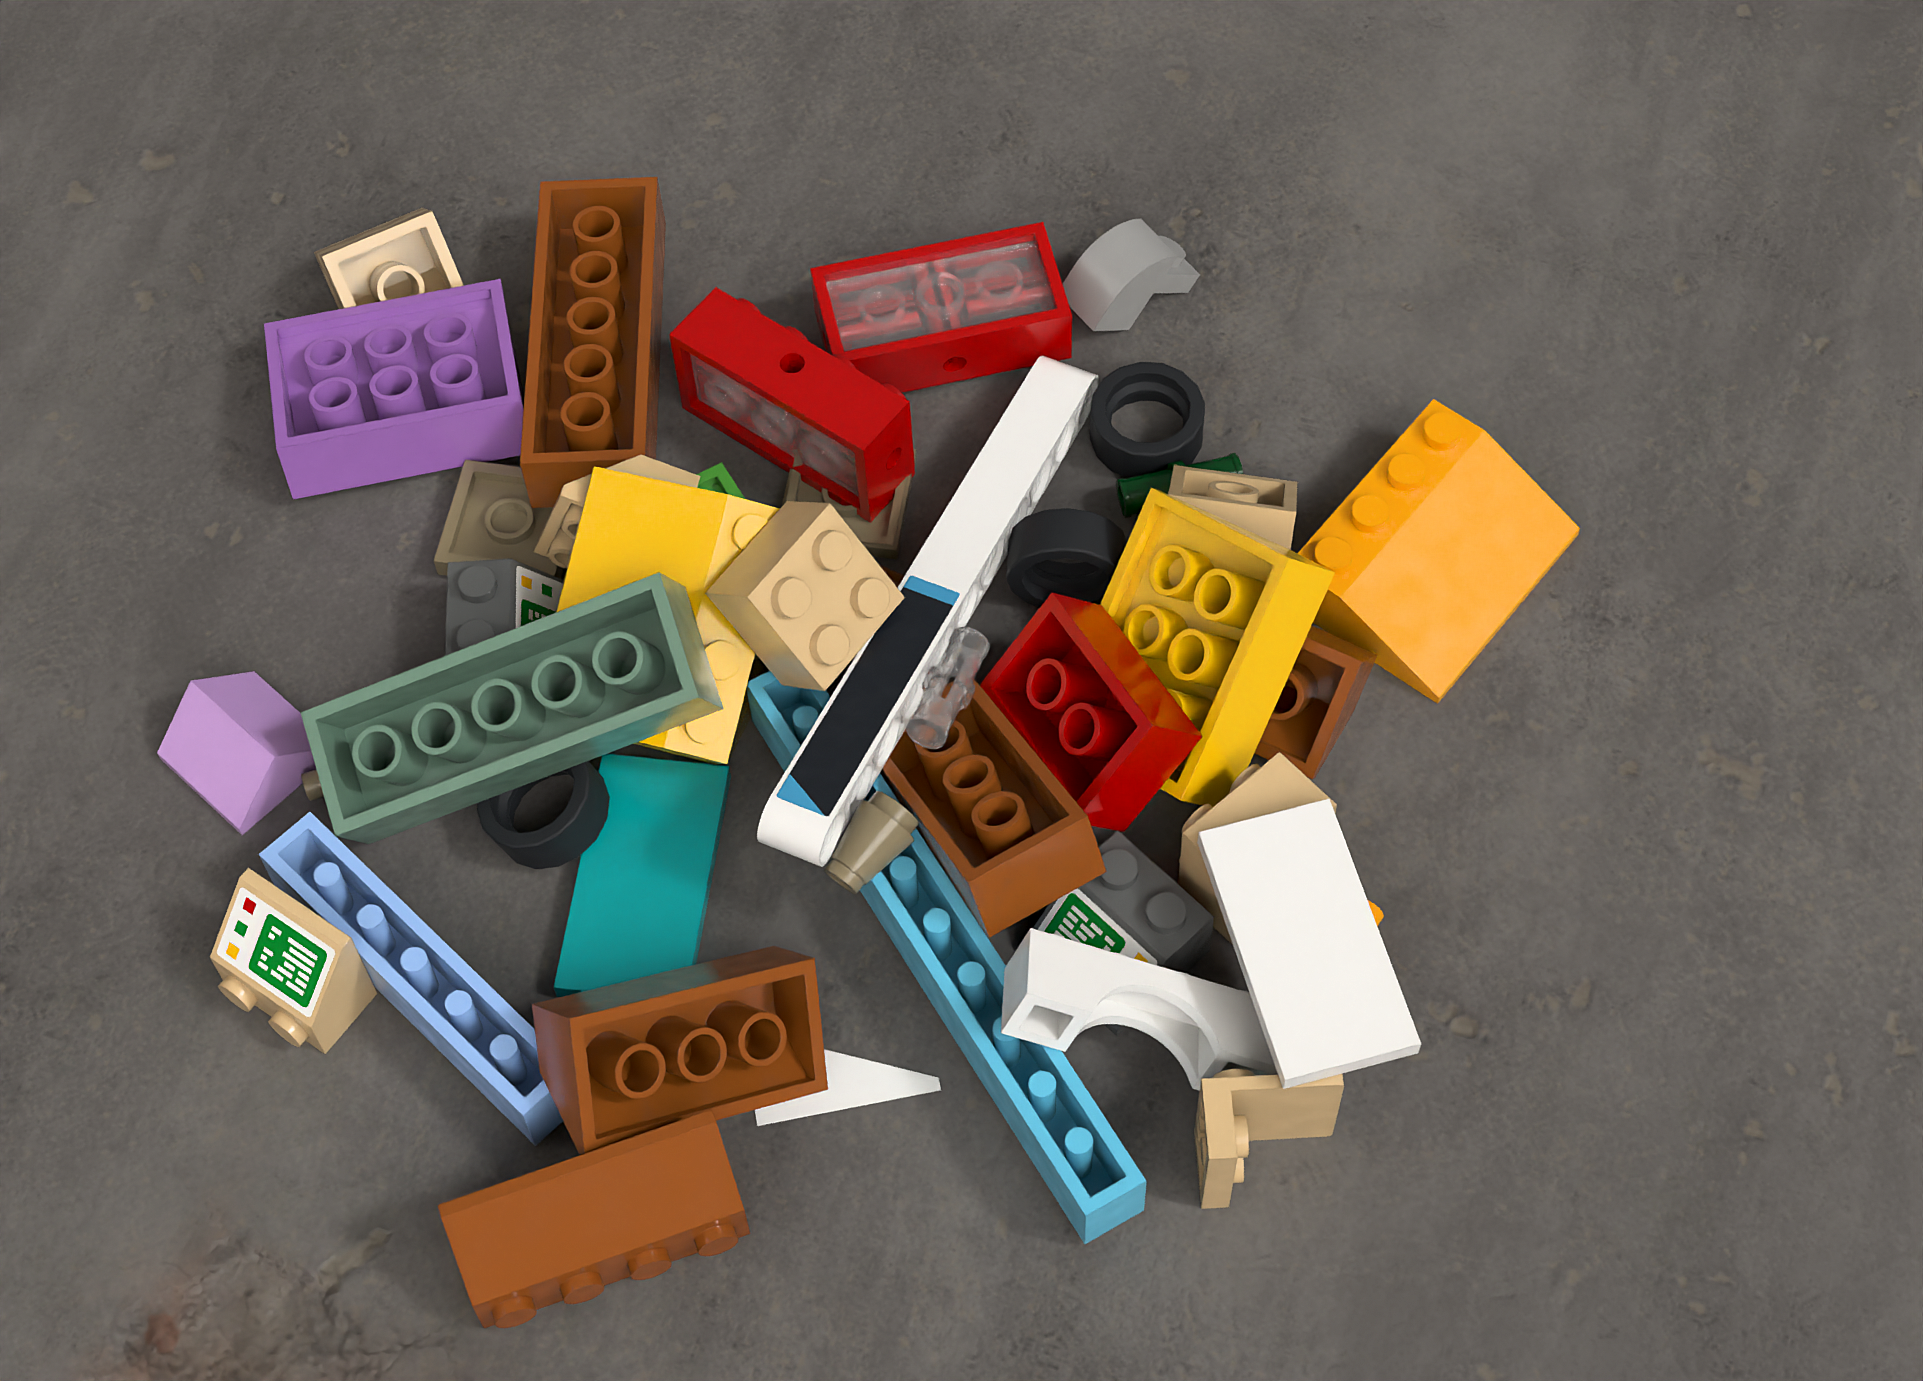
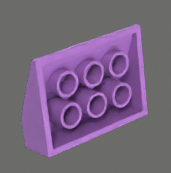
(394, 388)

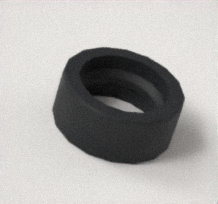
(1146, 383)
(1057, 536)
(563, 838)

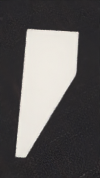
(850, 1085)

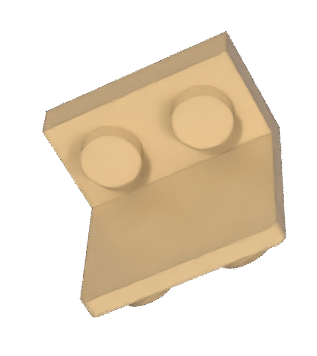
(1246, 1108)

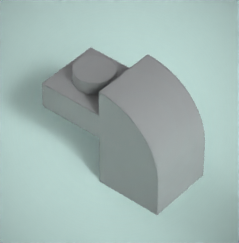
(1123, 272)

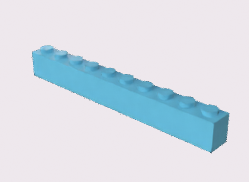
(965, 984)

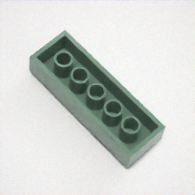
(511, 710)

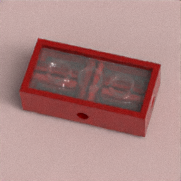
(946, 309)
(793, 402)

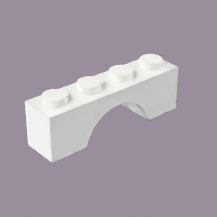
(1066, 986)

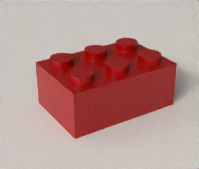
(1091, 709)

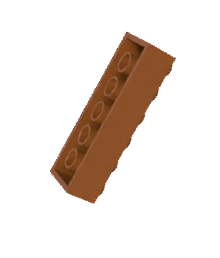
(593, 331)

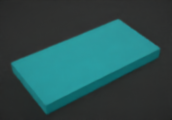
(646, 875)

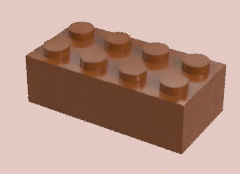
(994, 816)

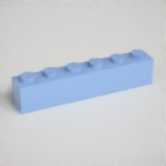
(418, 973)

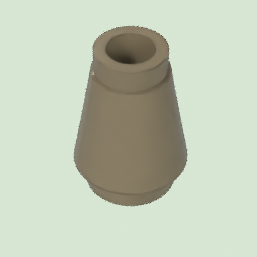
(871, 841)

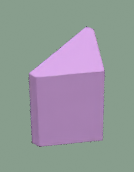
(237, 746)

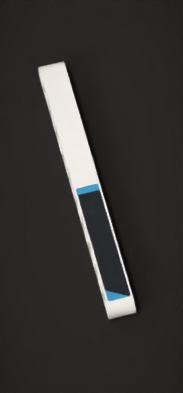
(940, 594)

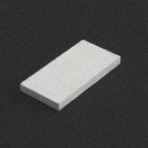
(1307, 944)

